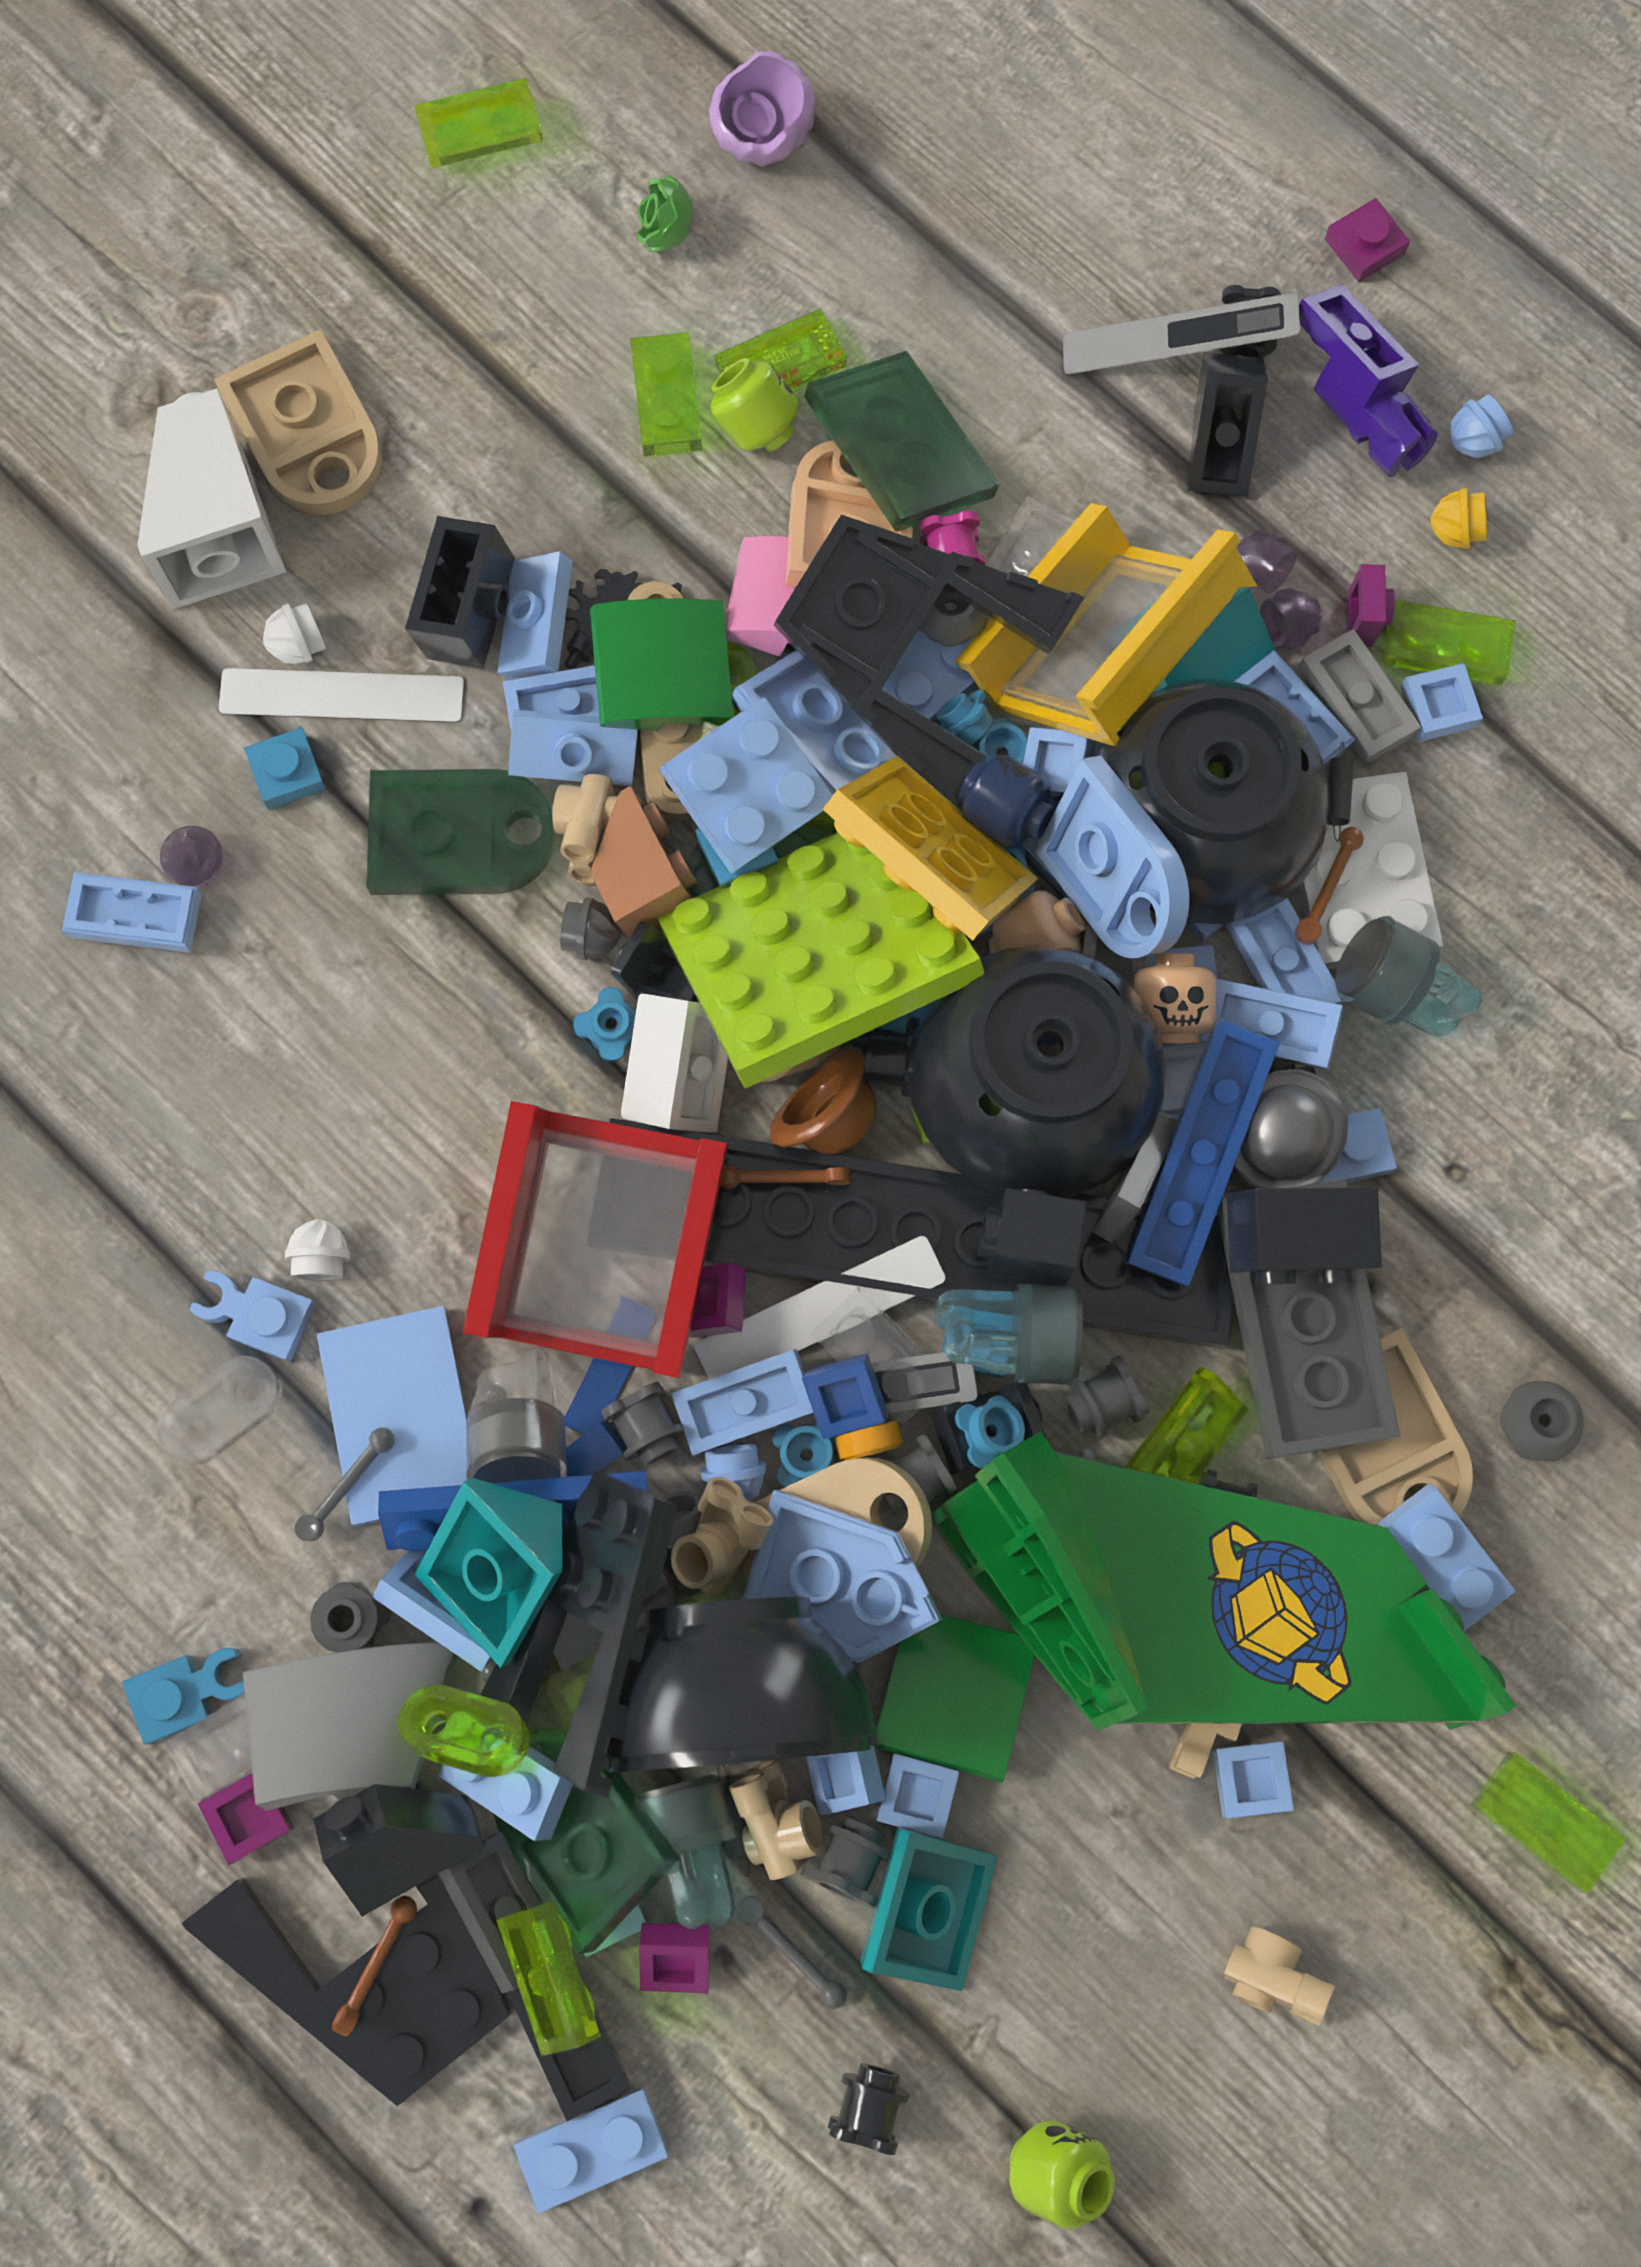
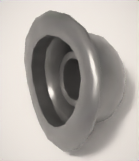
(1293, 1132)

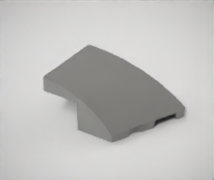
(334, 1721)

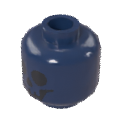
(1006, 801)

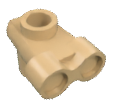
(582, 818)
(722, 1539)
(776, 1831)
(1267, 1976)

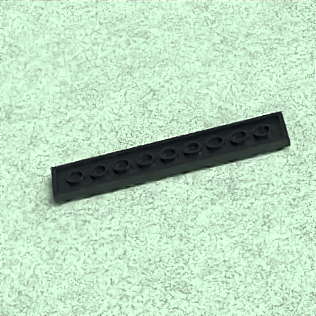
(826, 1229)

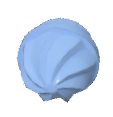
(1480, 428)
(737, 1463)

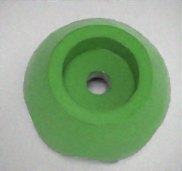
(664, 214)

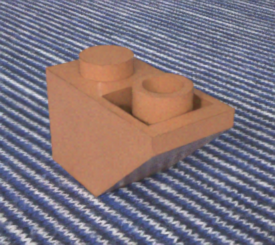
(636, 867)

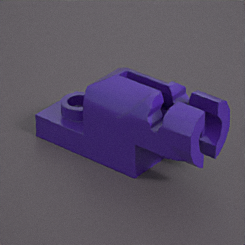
(1367, 379)

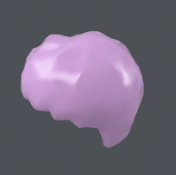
(763, 109)

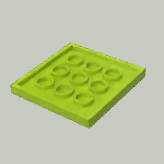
(812, 955)

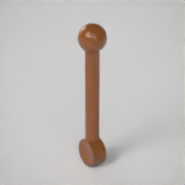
(1309, 928)
(833, 1176)
(402, 1911)

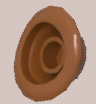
(829, 1107)

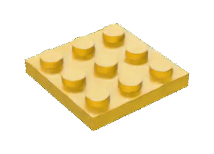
(929, 847)

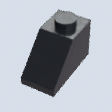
(1226, 423)
(394, 1840)

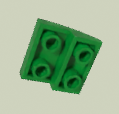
(661, 663)
(956, 1697)

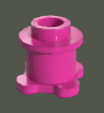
(953, 534)

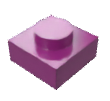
(1367, 239)
(1370, 603)
(719, 1301)
(239, 1823)
(674, 1958)

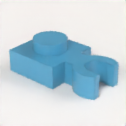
(177, 1694)

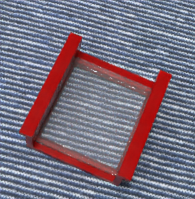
(595, 1238)

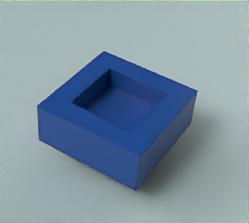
(845, 1396)

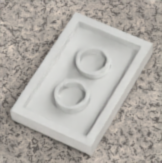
(1381, 876)

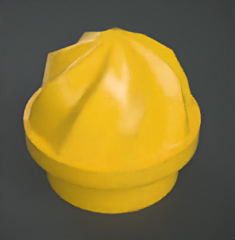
(1461, 519)

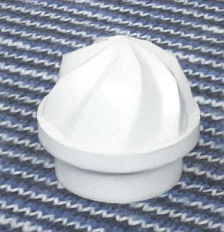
(292, 634)
(317, 1252)

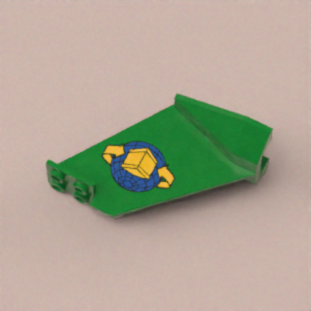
(1209, 1601)

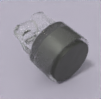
(516, 1435)

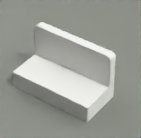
(674, 1067)

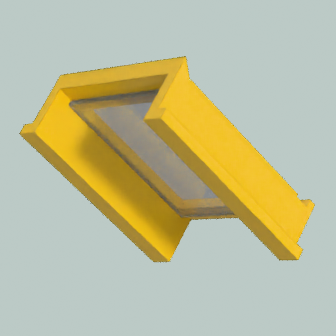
(1125, 636)

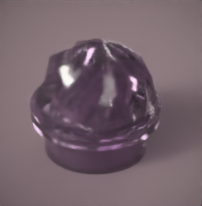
(1267, 559)
(1291, 618)
(191, 856)

